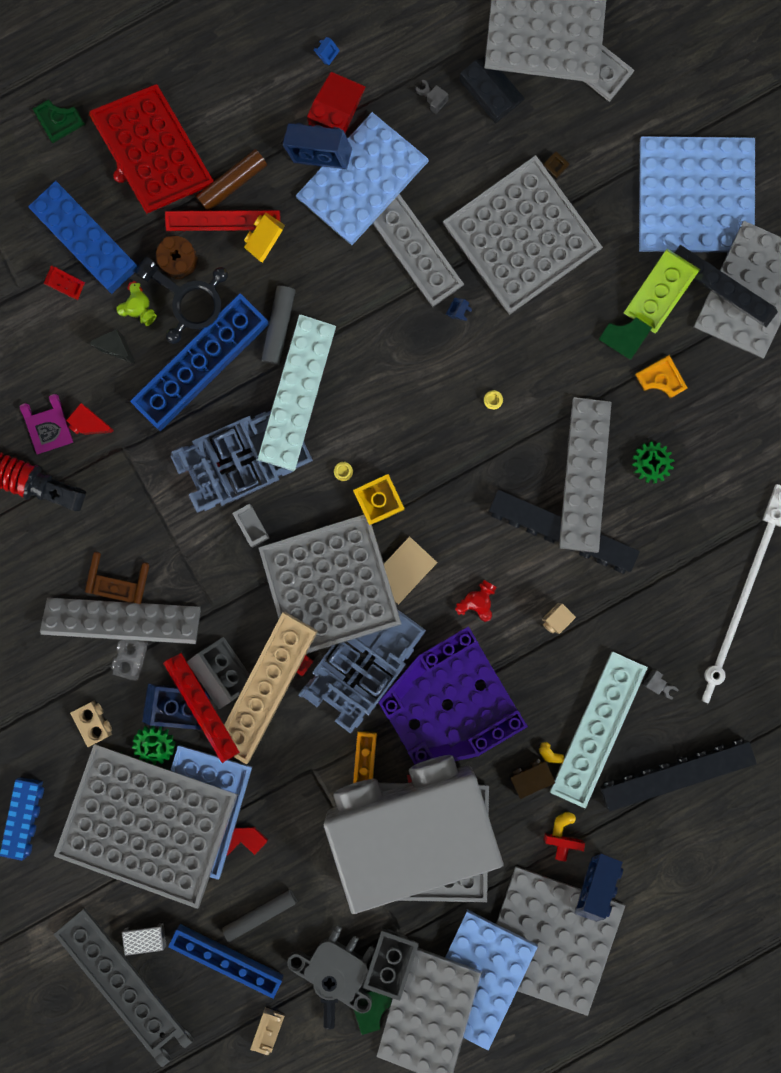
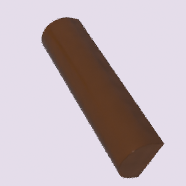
(231, 180)

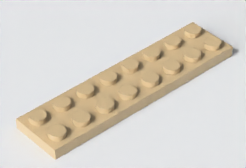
(268, 683)

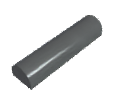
(278, 325)
(259, 915)

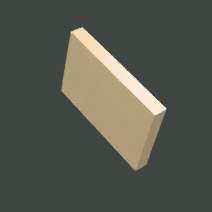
(407, 568)

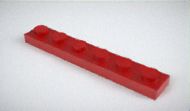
(215, 219)
(201, 707)

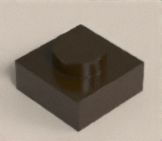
(556, 165)

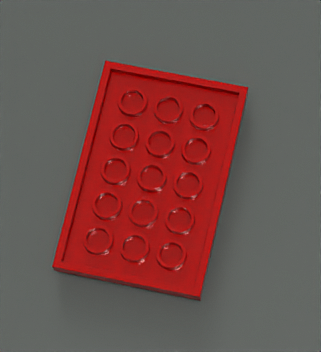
(151, 148)

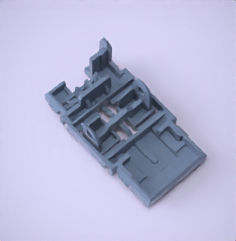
(201, 463)
(389, 648)

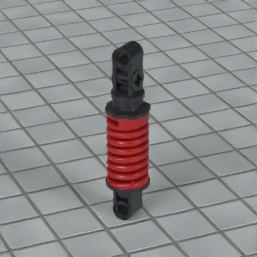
(28, 480)

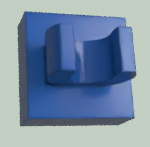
(327, 50)

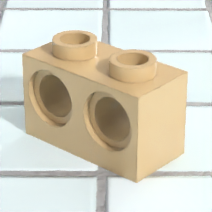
(558, 618)
(87, 725)

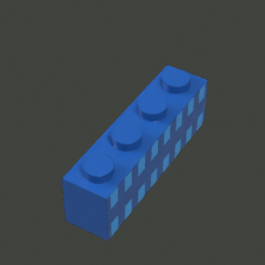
(21, 818)

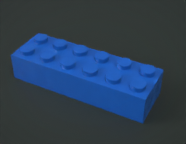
(83, 237)

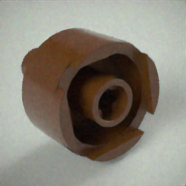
(172, 247)

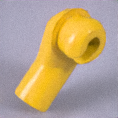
(548, 754)
(561, 821)

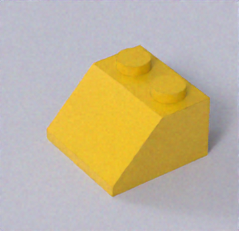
(264, 236)
(379, 499)

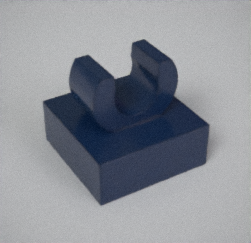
(458, 309)

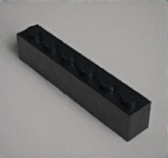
(729, 289)

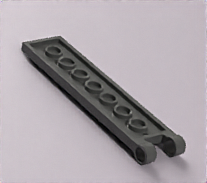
(121, 985)

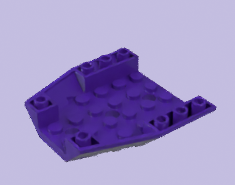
(477, 716)

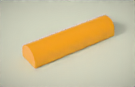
(365, 756)

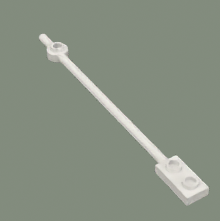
(773, 517)

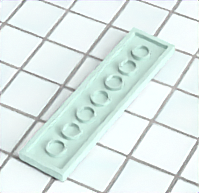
(296, 393)
(598, 729)

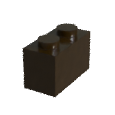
(531, 778)

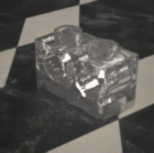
(135, 660)

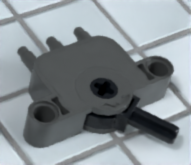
(343, 967)

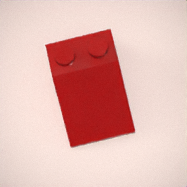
(335, 103)

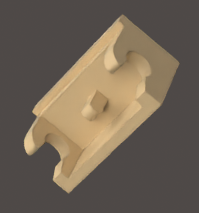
(267, 1031)

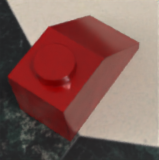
(87, 422)

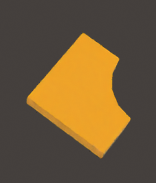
(662, 376)

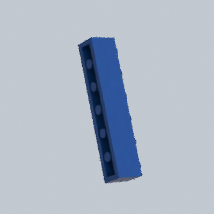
(226, 961)

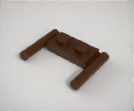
(113, 587)

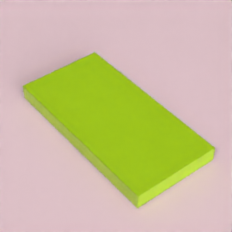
(661, 290)

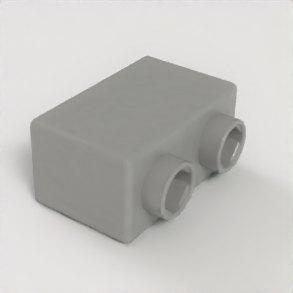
(410, 835)

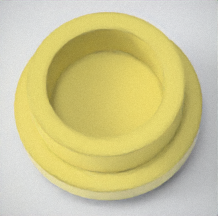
(493, 399)
(343, 471)

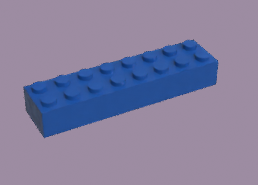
(200, 362)

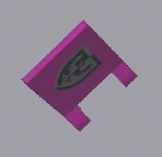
(49, 428)

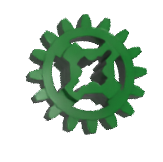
(653, 470)
(152, 741)

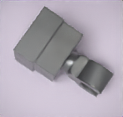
(436, 97)
(657, 684)

